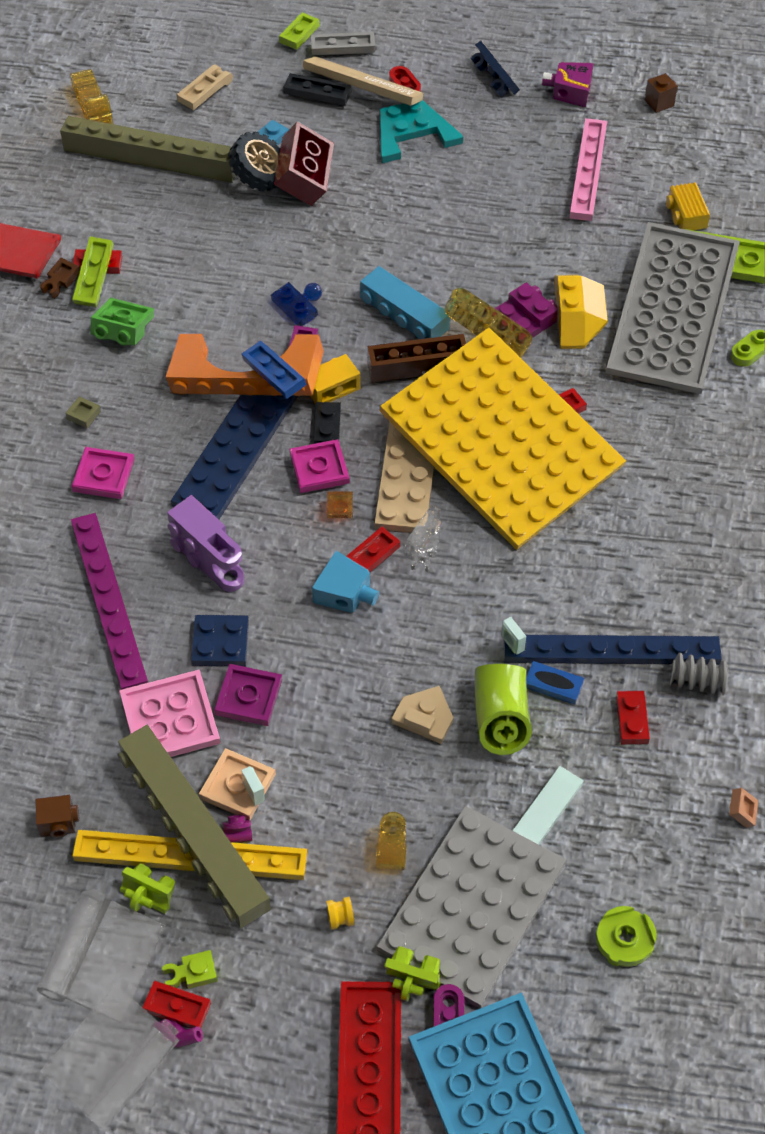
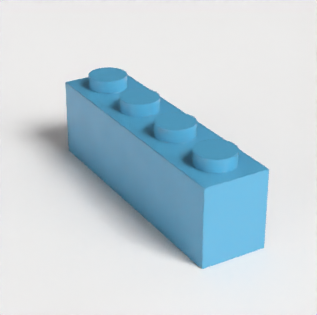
(404, 304)

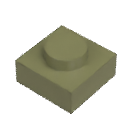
(83, 412)

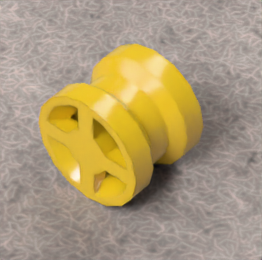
(340, 913)

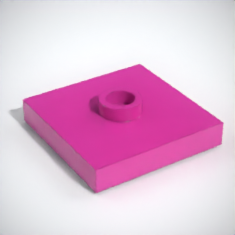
(319, 466)
(103, 473)

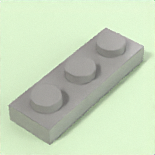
(342, 43)

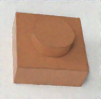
(743, 807)

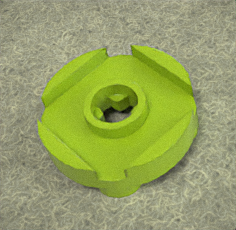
(617, 950)

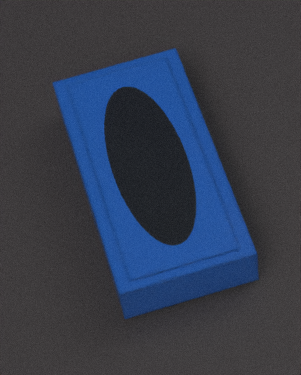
(554, 682)

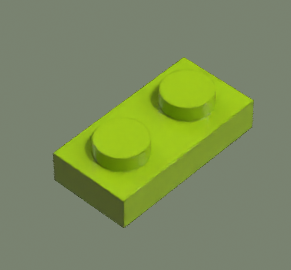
(299, 31)

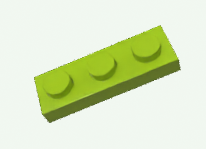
(93, 271)

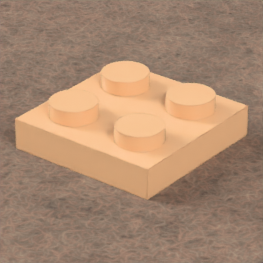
(226, 787)

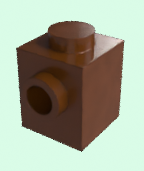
(661, 93)
(56, 816)

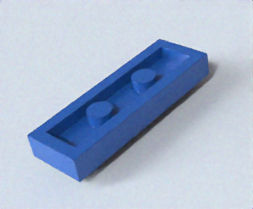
(273, 369)

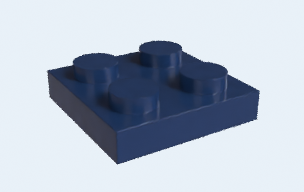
(220, 640)

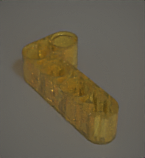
(91, 100)
(479, 316)

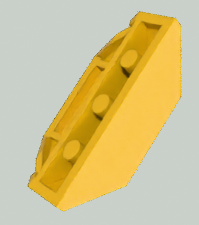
(580, 310)

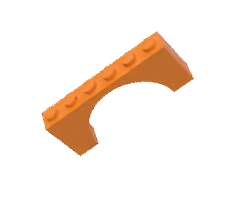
(194, 374)

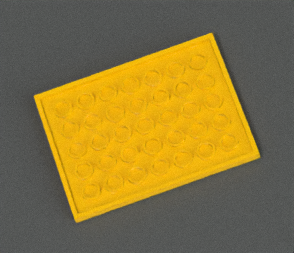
(502, 437)

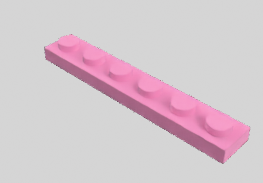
(588, 170)

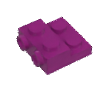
(530, 309)

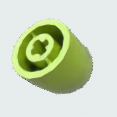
(502, 708)

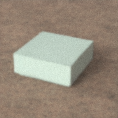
(513, 635)
(253, 785)

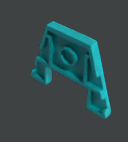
(409, 122)

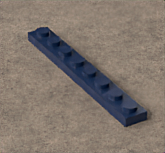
(614, 649)

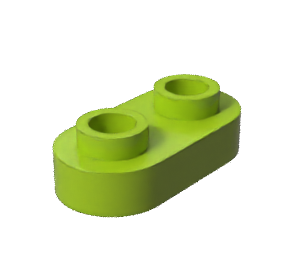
(753, 345)

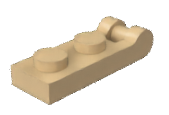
(204, 87)

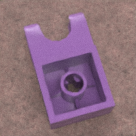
(205, 543)

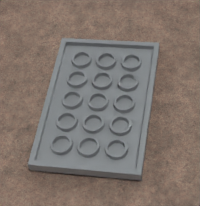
(474, 903)

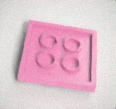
(175, 712)

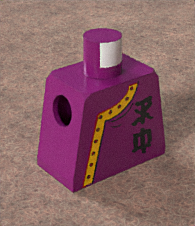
(570, 82)

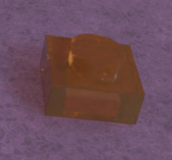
(340, 504)

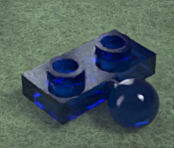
(297, 305)

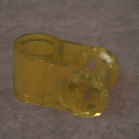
(391, 845)

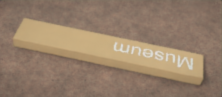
(363, 80)

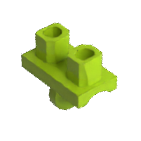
(145, 891)
(400, 968)

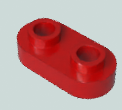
(404, 77)

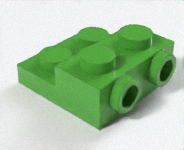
(121, 321)

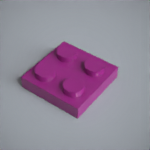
(248, 695)

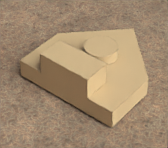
(425, 714)

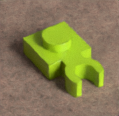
(196, 969)

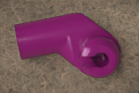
(186, 1036)

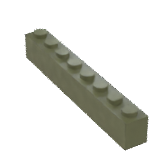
(147, 148)
(194, 826)

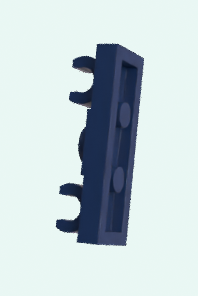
(495, 70)

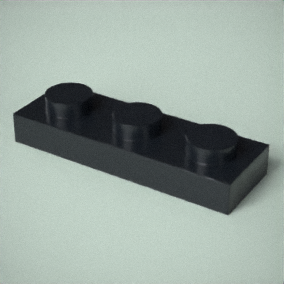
(317, 89)

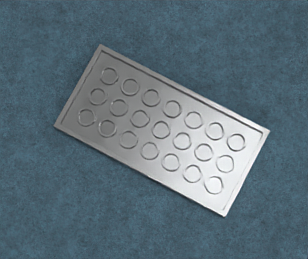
(673, 308)

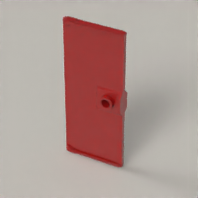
(25, 250)

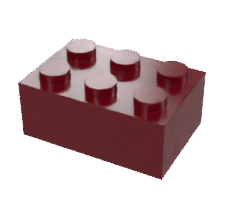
(304, 164)

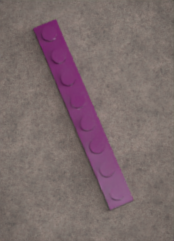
(109, 601)

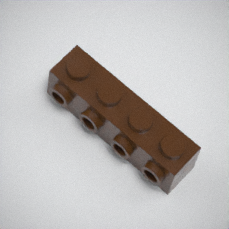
(410, 357)

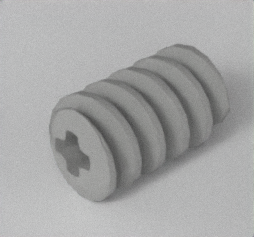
(699, 673)

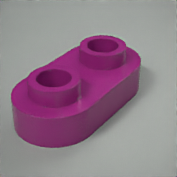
(444, 1013)

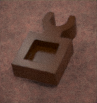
(60, 275)

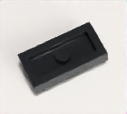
(327, 421)

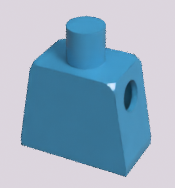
(343, 585)

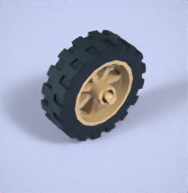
(254, 167)

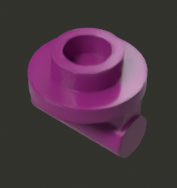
(237, 829)

